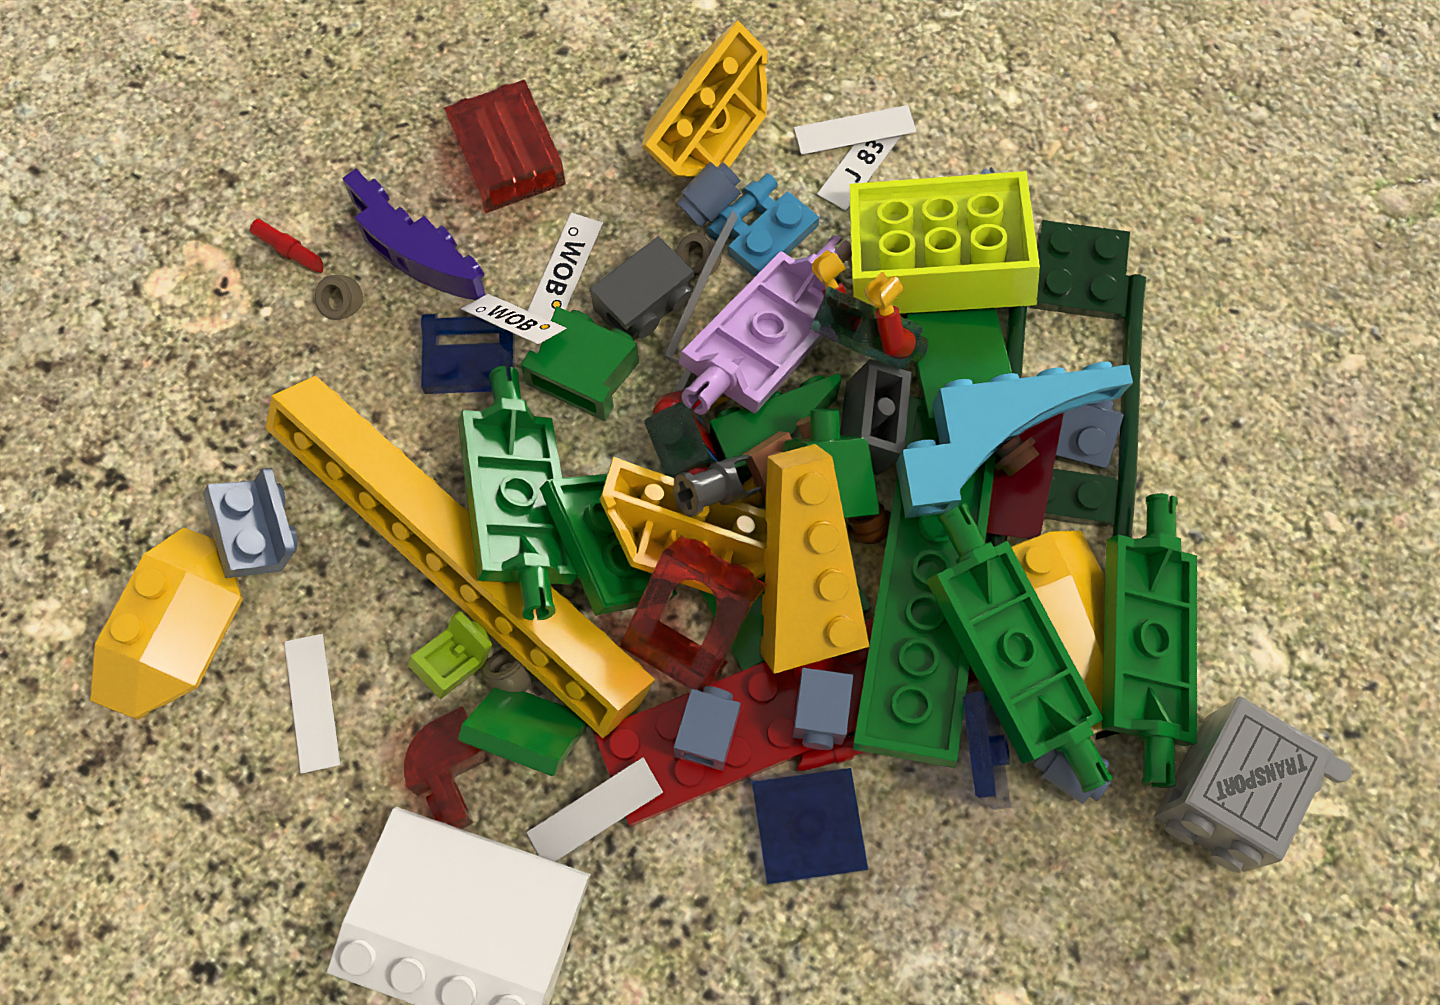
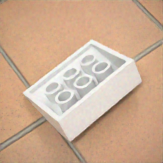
(457, 918)

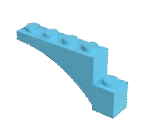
(983, 417)

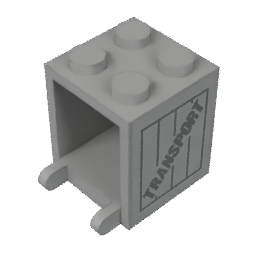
(1246, 786)

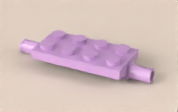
(759, 334)

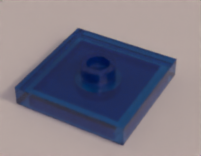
(987, 751)
(809, 826)

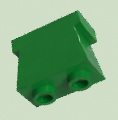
(582, 363)

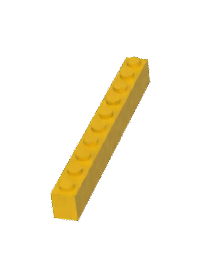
(436, 537)

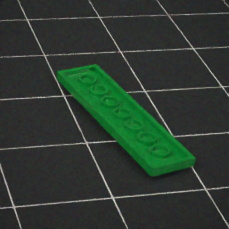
(914, 661)

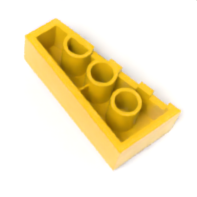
(810, 575)

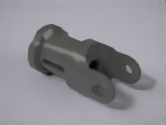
(716, 485)

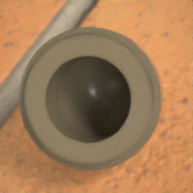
(695, 240)
(351, 296)
(514, 679)

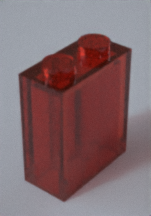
(505, 145)

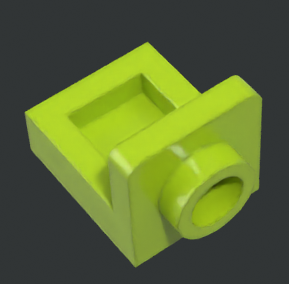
(451, 655)

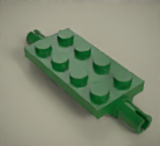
(504, 465)
(1151, 641)
(1017, 652)

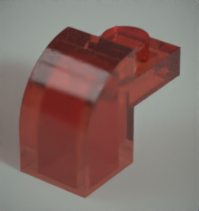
(435, 761)

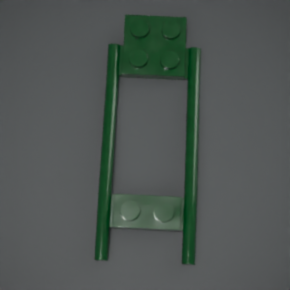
(1087, 276)

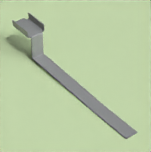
(689, 377)

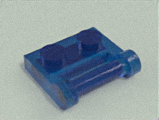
(462, 366)

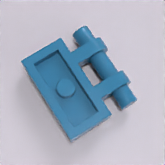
(778, 229)

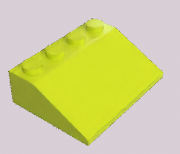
(947, 241)

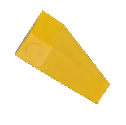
(1073, 596)

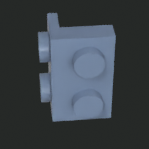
(1090, 433)

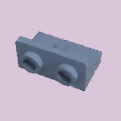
(250, 525)

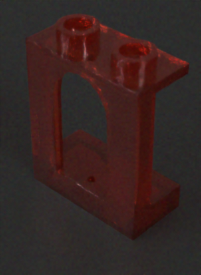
(671, 651)

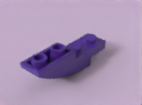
(411, 246)

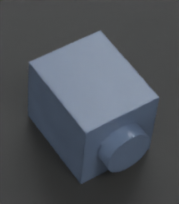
(822, 708)
(707, 727)

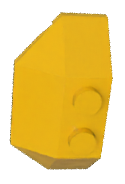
(711, 106)
(649, 520)
(164, 626)

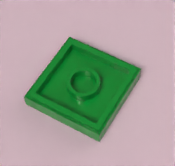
(523, 729)

